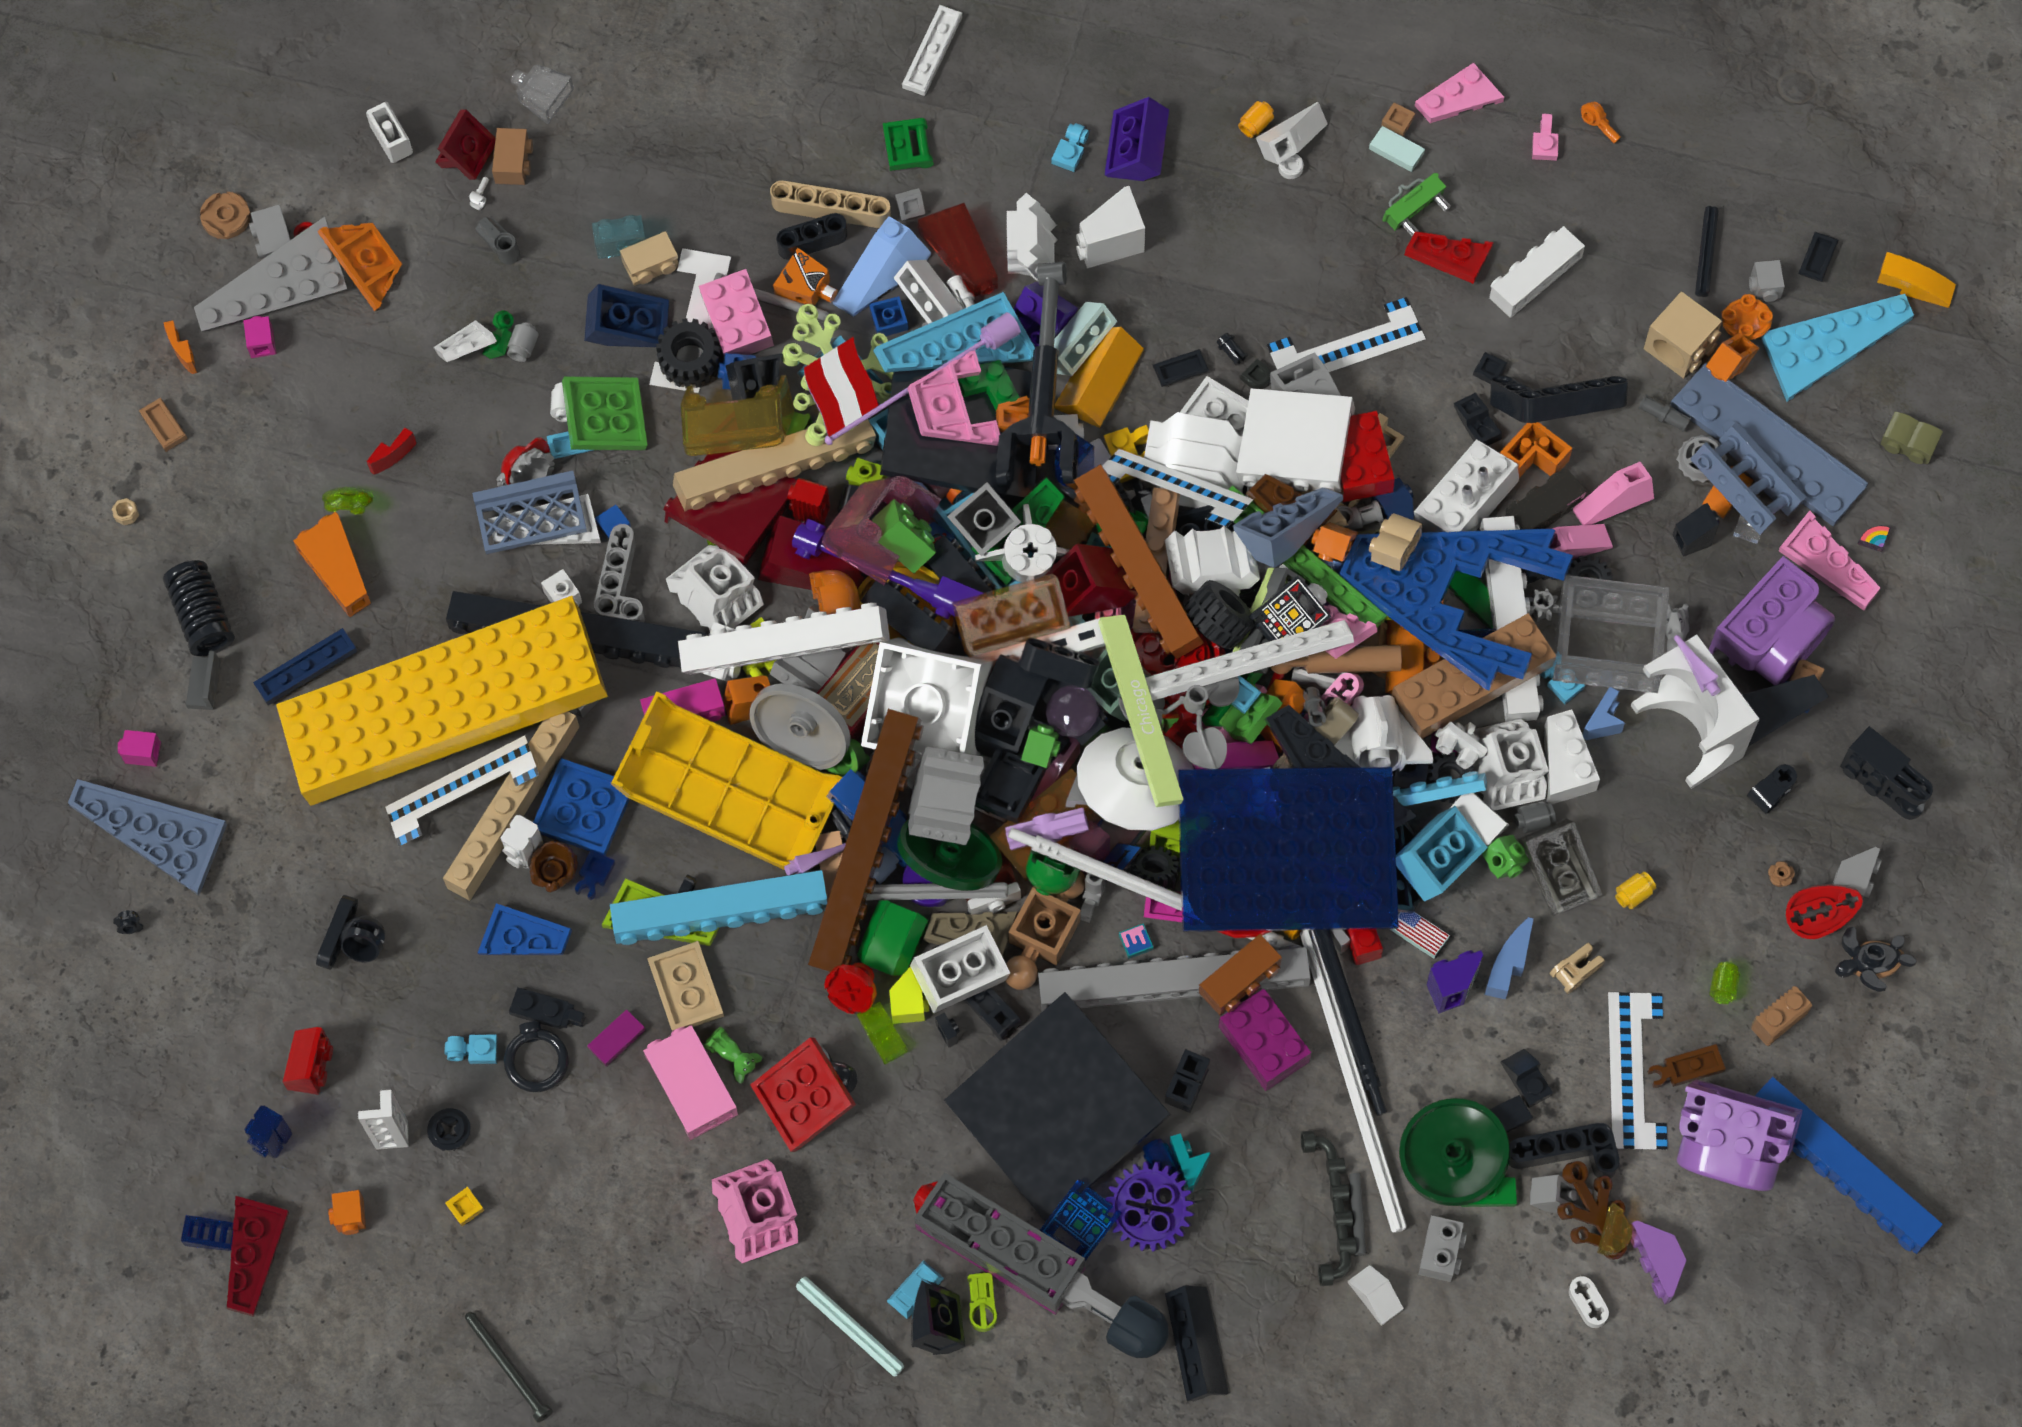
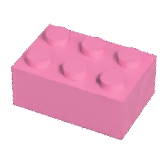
(736, 314)

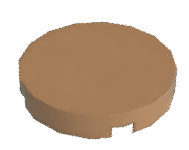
(225, 215)

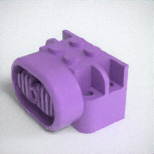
(1775, 624)
(1735, 1135)

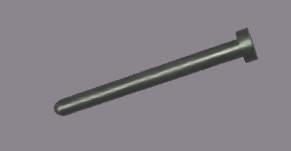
(541, 1411)

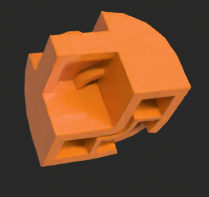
(834, 591)

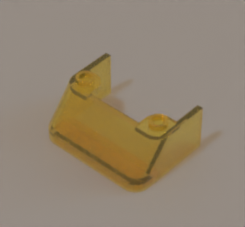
(736, 423)

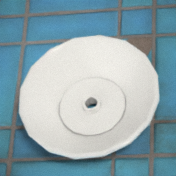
(1118, 788)

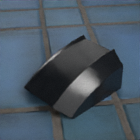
(937, 1319)

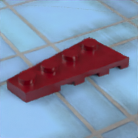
(253, 1248)

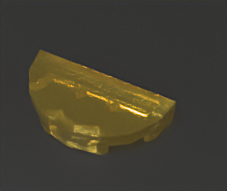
(1616, 1232)

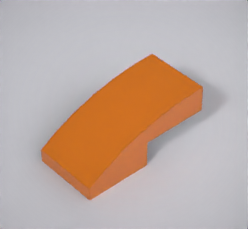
(181, 348)

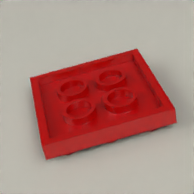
(803, 1094)

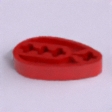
(1813, 896)

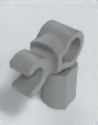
(1092, 896)

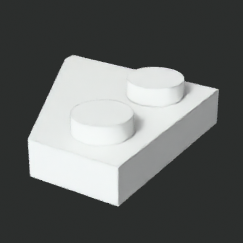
(465, 341)

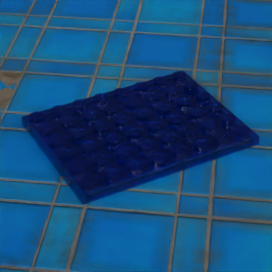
(1287, 849)

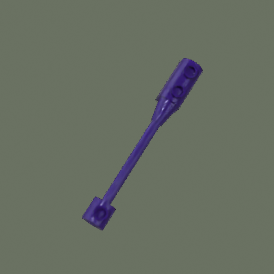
(809, 542)

